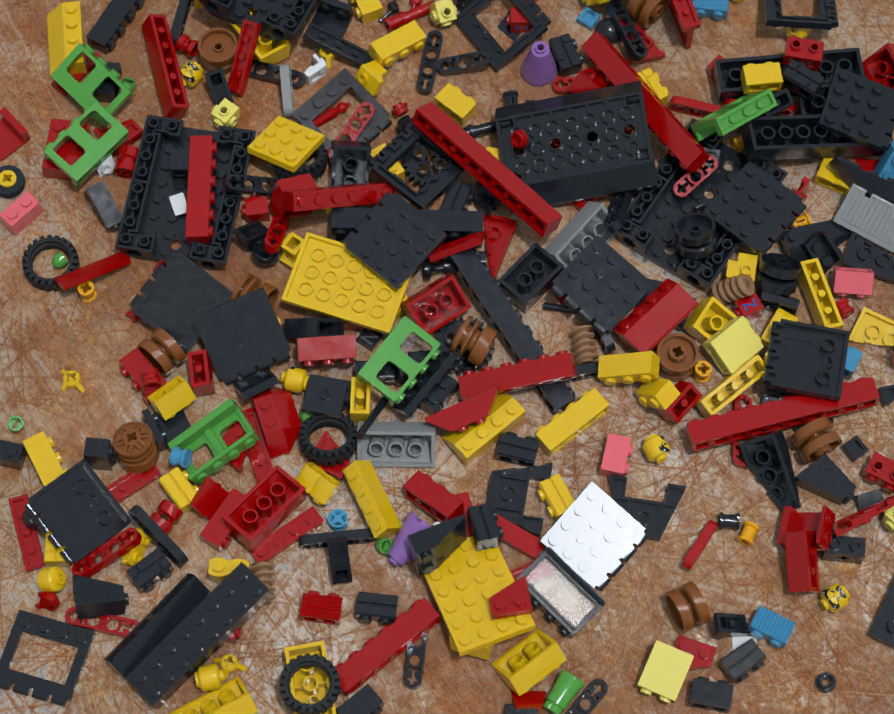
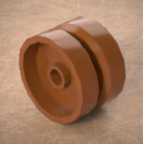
(647, 11)
(217, 49)
(162, 351)
(677, 357)
(816, 439)
(687, 606)

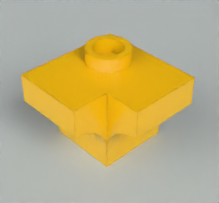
(371, 77)
(290, 248)
(744, 265)

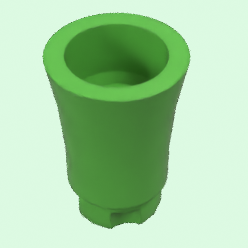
(562, 692)

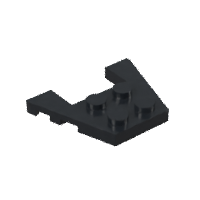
(509, 493)
(650, 514)

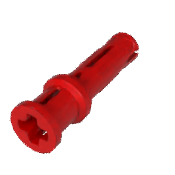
(403, 18)

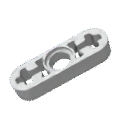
(287, 90)

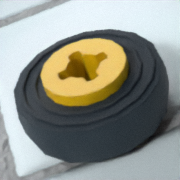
(11, 188)

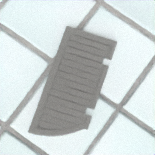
(868, 217)

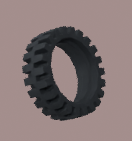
(315, 169)
(44, 244)
(328, 456)
(304, 661)

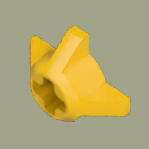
(327, 56)
(70, 382)
(229, 667)

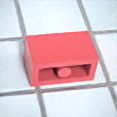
(21, 213)
(852, 281)
(616, 455)

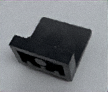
(333, 16)
(166, 430)

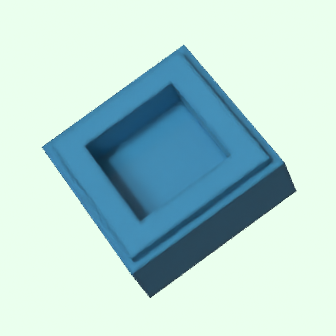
(588, 18)

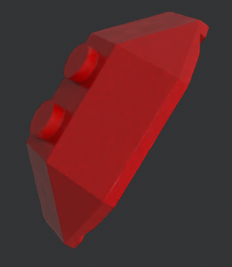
(466, 412)
(277, 420)

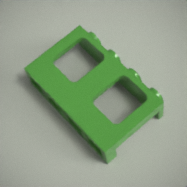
(84, 91)
(734, 114)
(95, 150)
(390, 352)
(209, 431)

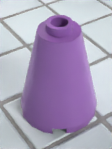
(539, 65)
(399, 550)

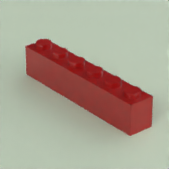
(165, 66)
(200, 189)
(335, 196)
(519, 375)
(387, 645)

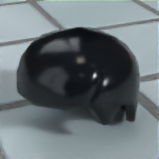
(607, 28)
(262, 256)

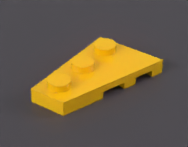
(873, 329)

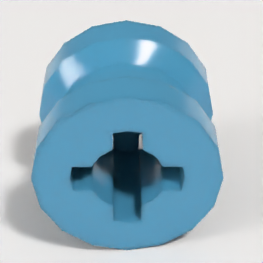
(180, 457)
(338, 516)

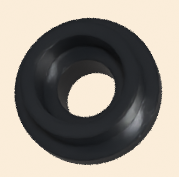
(830, 678)

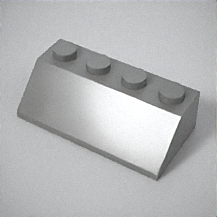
(580, 232)
(398, 444)

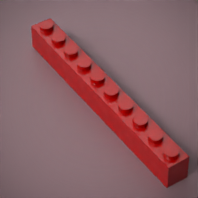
(659, 117)
(487, 169)
(778, 415)

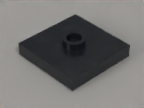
(255, 383)
(325, 396)

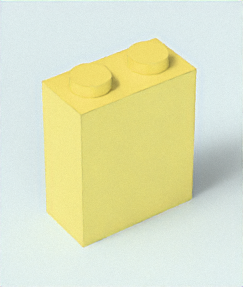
(733, 345)
(665, 672)

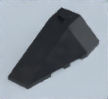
(772, 464)

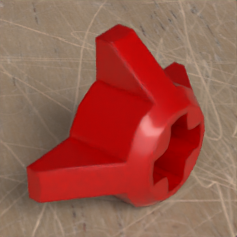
(47, 600)

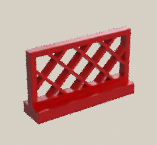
(685, 19)

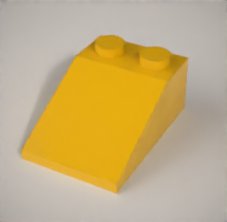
(708, 319)

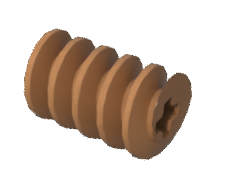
(733, 289)
(583, 345)
(263, 572)

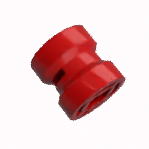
(187, 45)

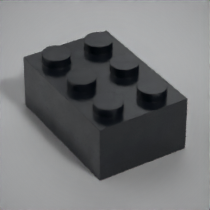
(530, 277)

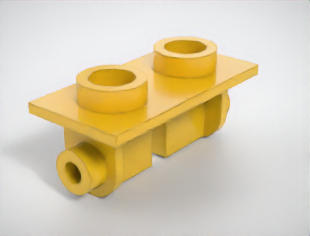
(136, 554)

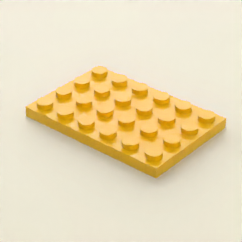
(341, 287)
(463, 594)

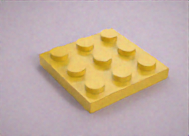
(286, 144)

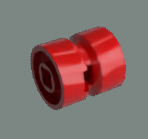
(125, 161)
(169, 512)

